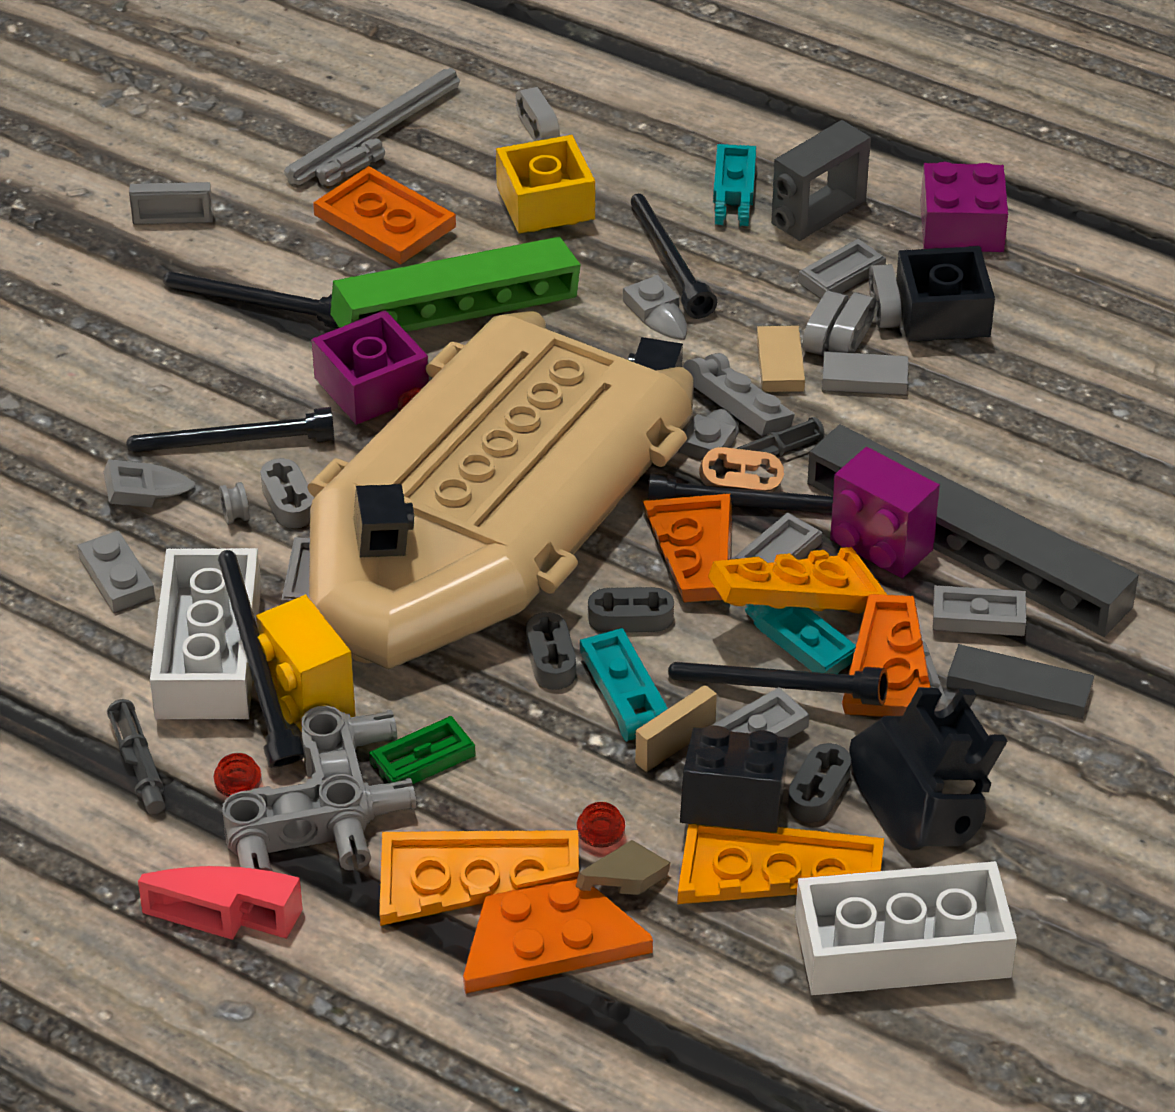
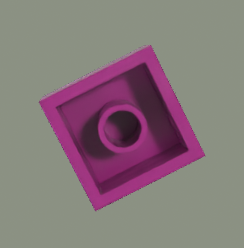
(964, 206)
(368, 365)
(884, 512)

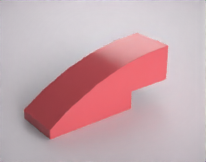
(223, 899)

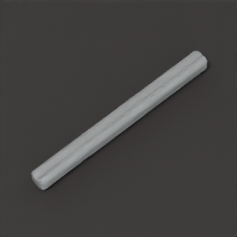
(373, 125)

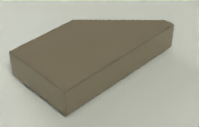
(628, 867)

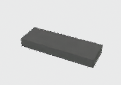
(1020, 681)

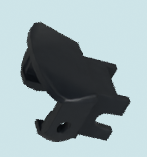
(907, 758)

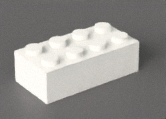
(197, 647)
(905, 928)

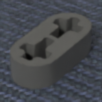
(631, 609)
(543, 651)
(811, 779)

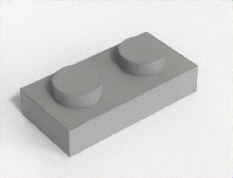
(116, 571)
(979, 610)
(771, 713)

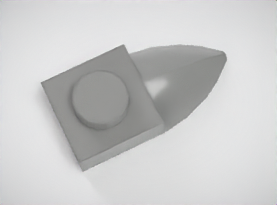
(656, 306)
(710, 432)
(142, 483)

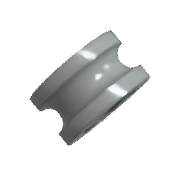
(234, 503)

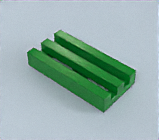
(427, 758)

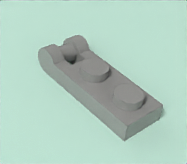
(738, 395)

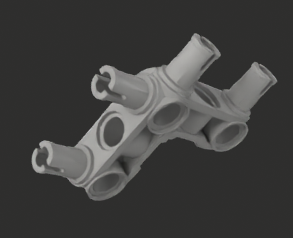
(326, 807)

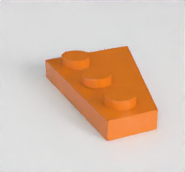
(691, 537)
(893, 641)

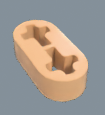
(742, 461)

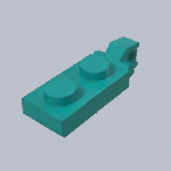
(804, 637)

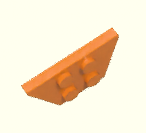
(548, 933)

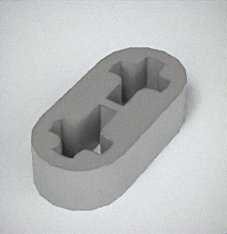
(537, 114)
(885, 290)
(822, 321)
(852, 323)
(280, 495)

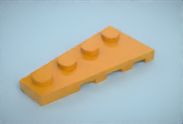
(810, 583)
(759, 864)
(457, 869)

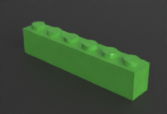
(461, 286)

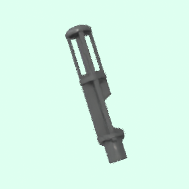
(781, 441)
(136, 752)

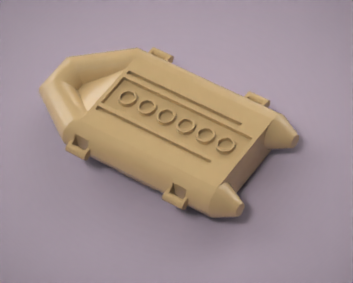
(507, 476)

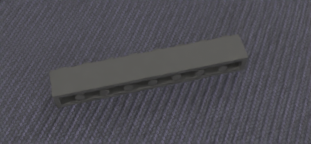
(1002, 542)

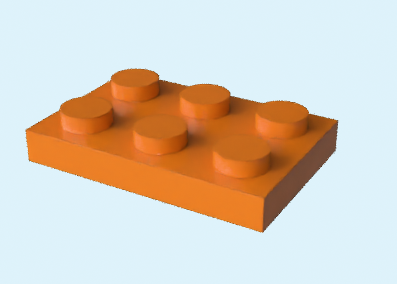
(384, 215)

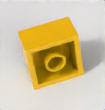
(545, 184)
(306, 660)

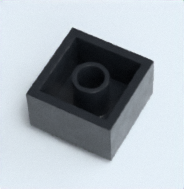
(945, 293)
(734, 779)

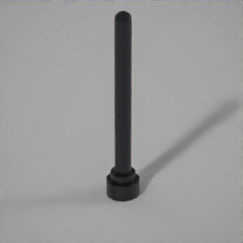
(696, 296)
(315, 307)
(315, 425)
(665, 488)
(867, 685)
(281, 745)

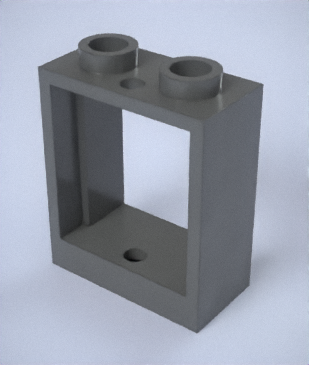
(845, 156)

